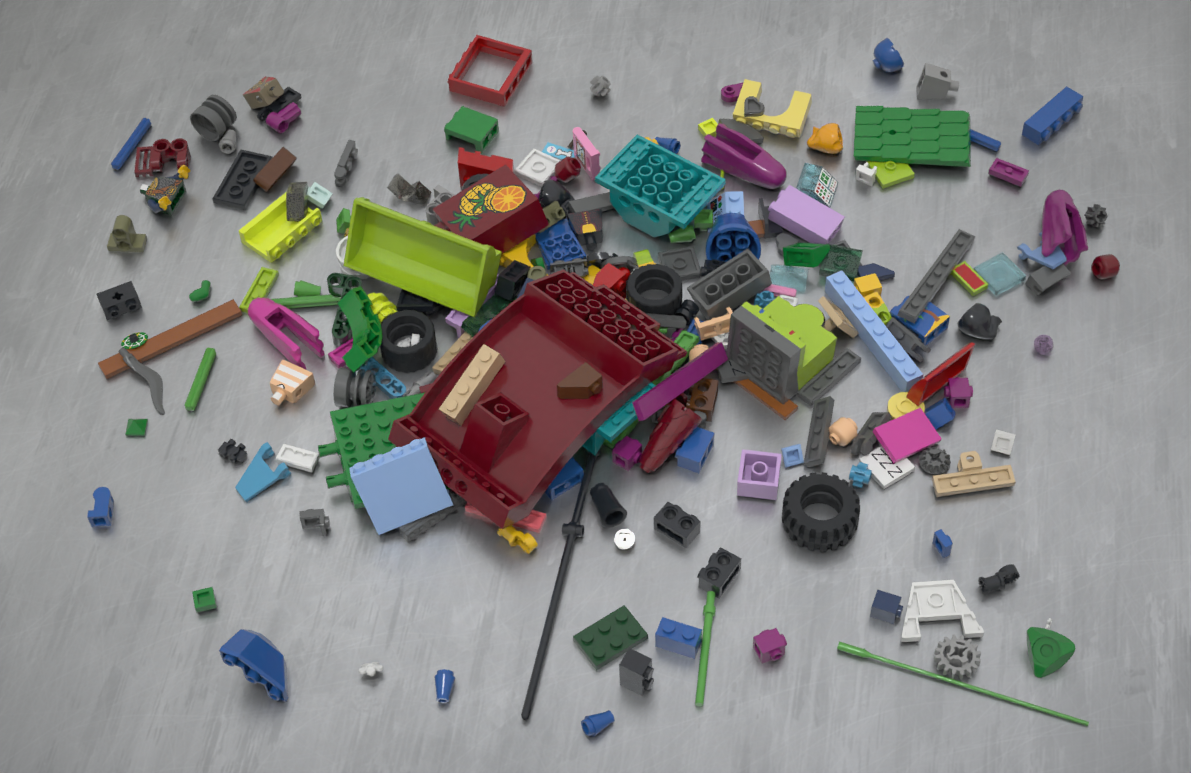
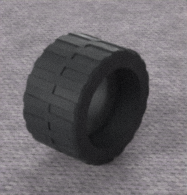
(651, 278)
(412, 357)

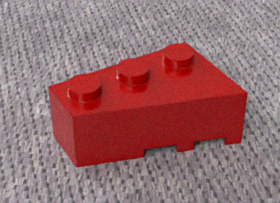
(474, 163)

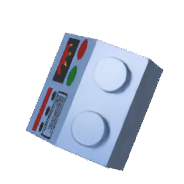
(727, 203)

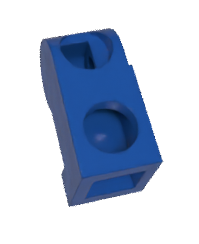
(103, 508)

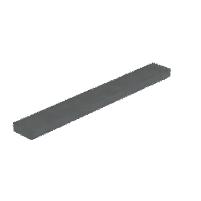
(936, 276)

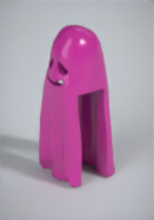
(273, 317)

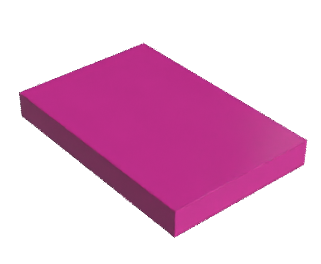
(907, 435)

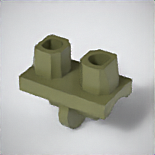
(553, 214)

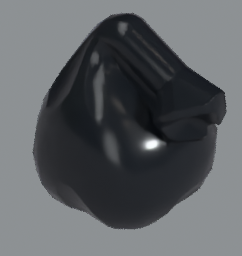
(554, 191)
(979, 322)

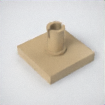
(837, 318)

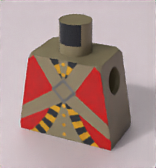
(268, 91)

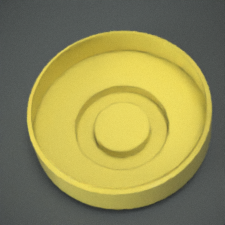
(901, 405)

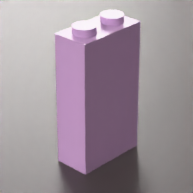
(805, 216)

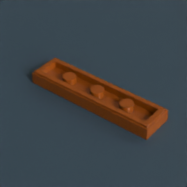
(781, 410)

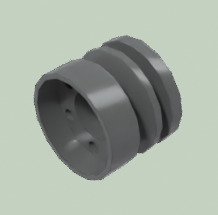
(213, 117)
(354, 388)

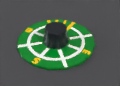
(134, 340)

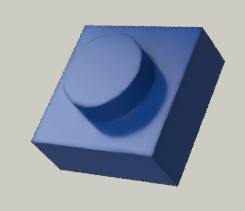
(942, 543)

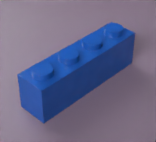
(1052, 115)

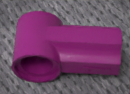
(281, 120)

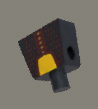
(587, 227)

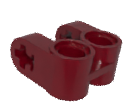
(164, 152)

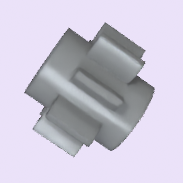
(600, 86)

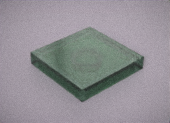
(841, 259)

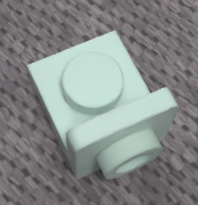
(318, 195)

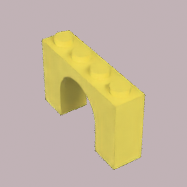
(789, 123)

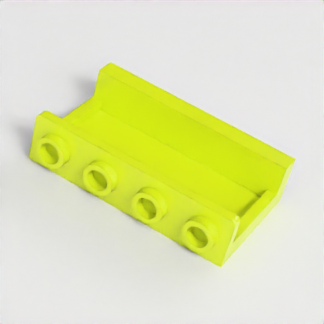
(272, 234)

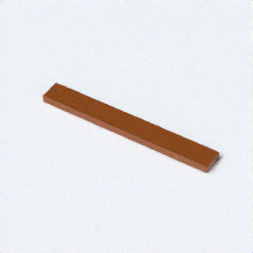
(173, 337)

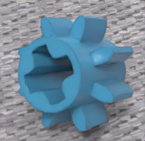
(763, 299)
(860, 474)

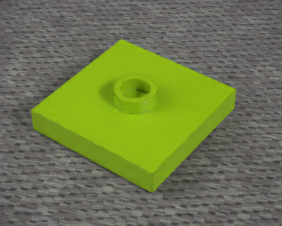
(891, 173)

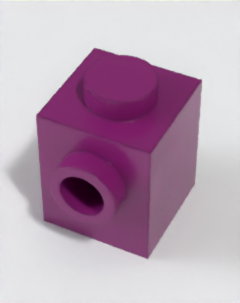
(958, 392)
(627, 453)
(769, 645)

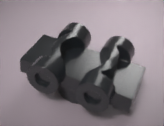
(234, 453)

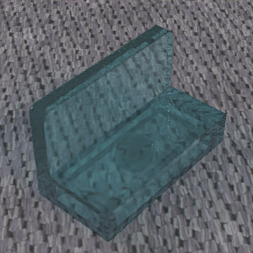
(789, 276)

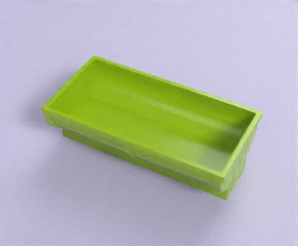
(420, 257)

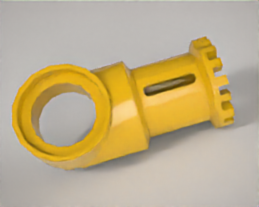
(515, 537)

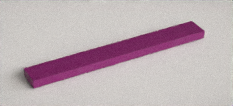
(679, 381)

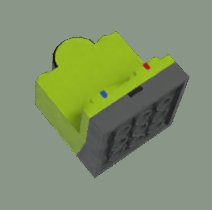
(780, 345)

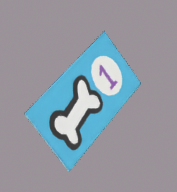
(557, 151)

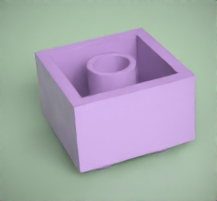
(759, 474)

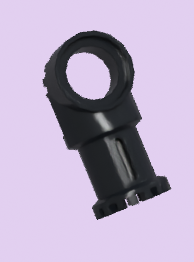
(1003, 576)

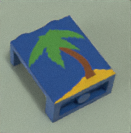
(929, 324)

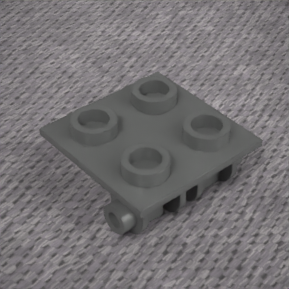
(577, 266)

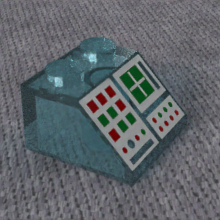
(817, 183)

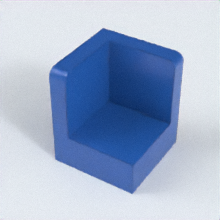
(940, 413)

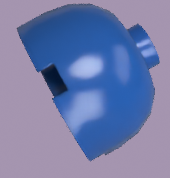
(887, 57)

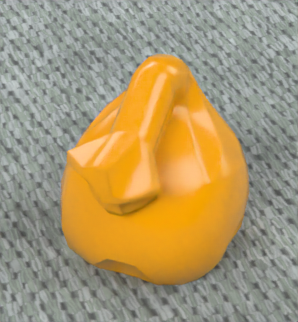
(826, 139)

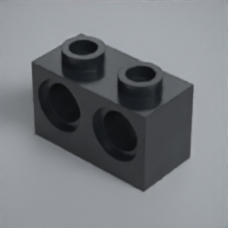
(512, 280)
(674, 527)
(722, 573)

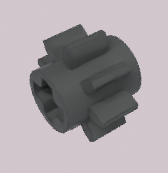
(1096, 215)

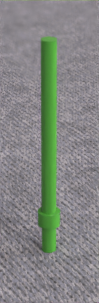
(708, 613)

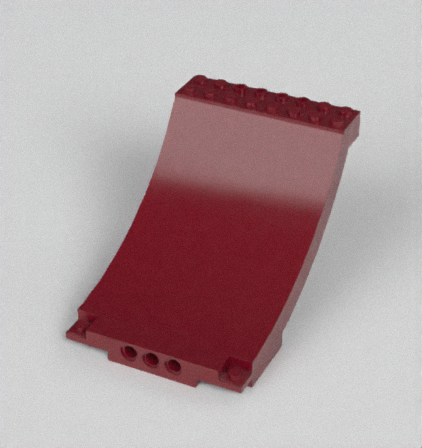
(519, 426)

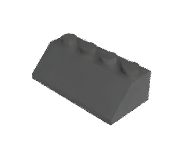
(730, 285)

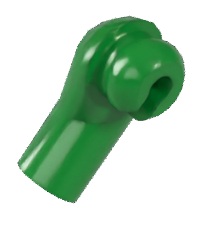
(201, 293)

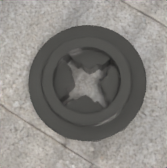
(935, 467)

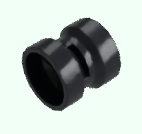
(688, 310)

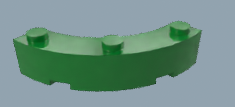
(364, 326)

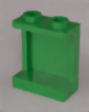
(472, 127)

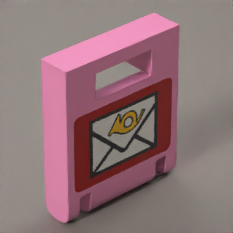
(586, 153)

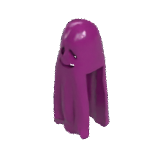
(742, 158)
(1062, 227)

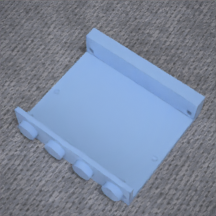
(400, 486)

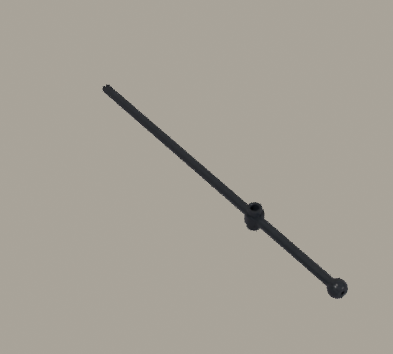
(572, 531)

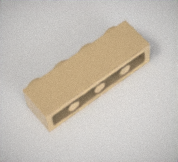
(472, 384)

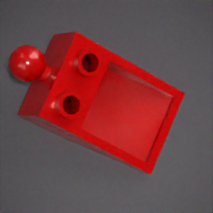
(613, 279)

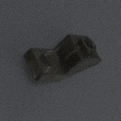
(414, 193)
(295, 201)

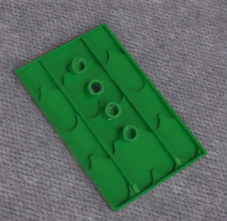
(912, 136)

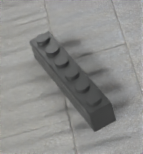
(413, 529)

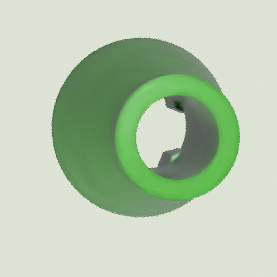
(682, 235)
(306, 289)

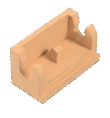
(714, 326)

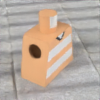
(290, 383)

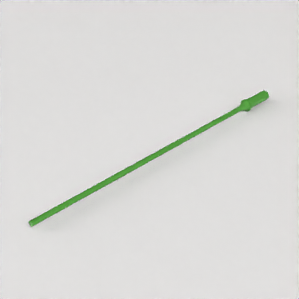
(864, 653)

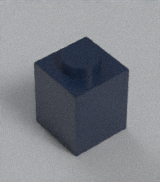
(886, 607)

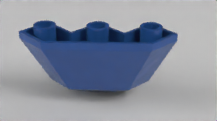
(258, 660)

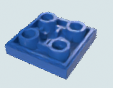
(562, 247)

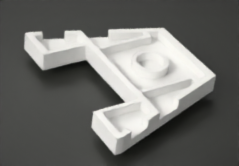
(937, 602)

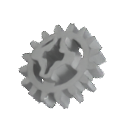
(957, 657)

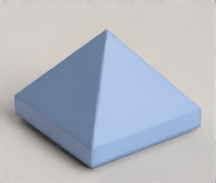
(792, 455)

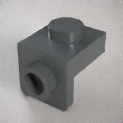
(315, 518)

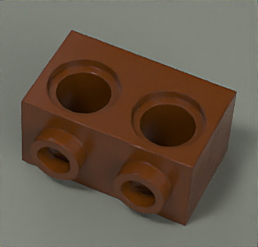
(705, 400)

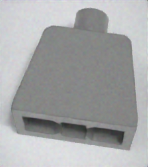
(935, 83)

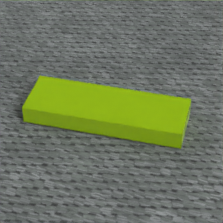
(260, 287)

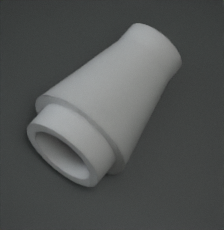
(228, 142)

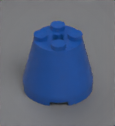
(730, 237)

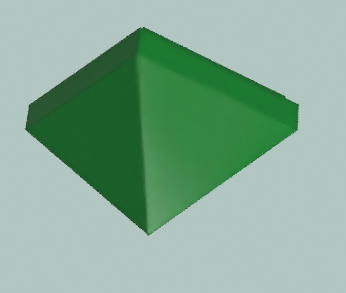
(136, 427)

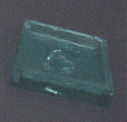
(1000, 273)

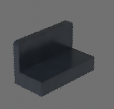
(770, 228)

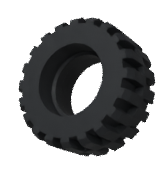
(824, 490)

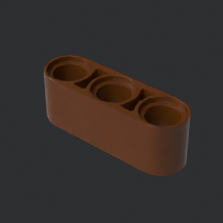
(274, 169)

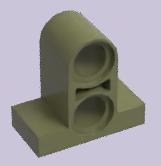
(124, 236)

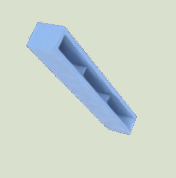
(873, 331)

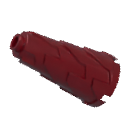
(672, 429)

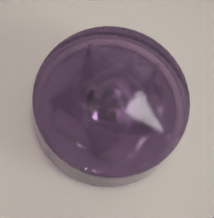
(1043, 344)

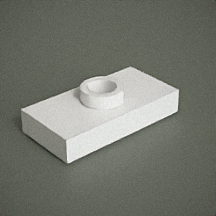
(297, 458)

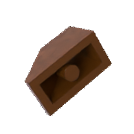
(580, 383)

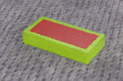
(969, 278)

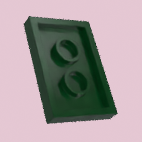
(610, 637)

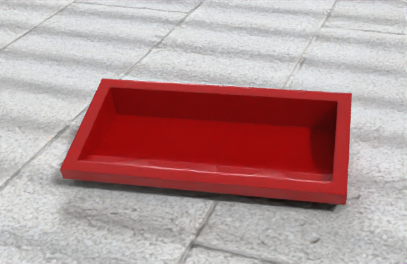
(940, 375)

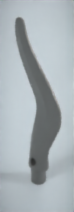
(152, 377)

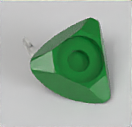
(1048, 650)

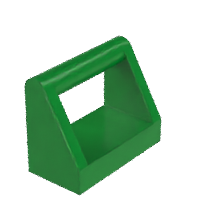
(805, 254)

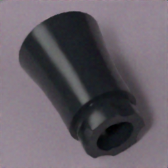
(608, 507)

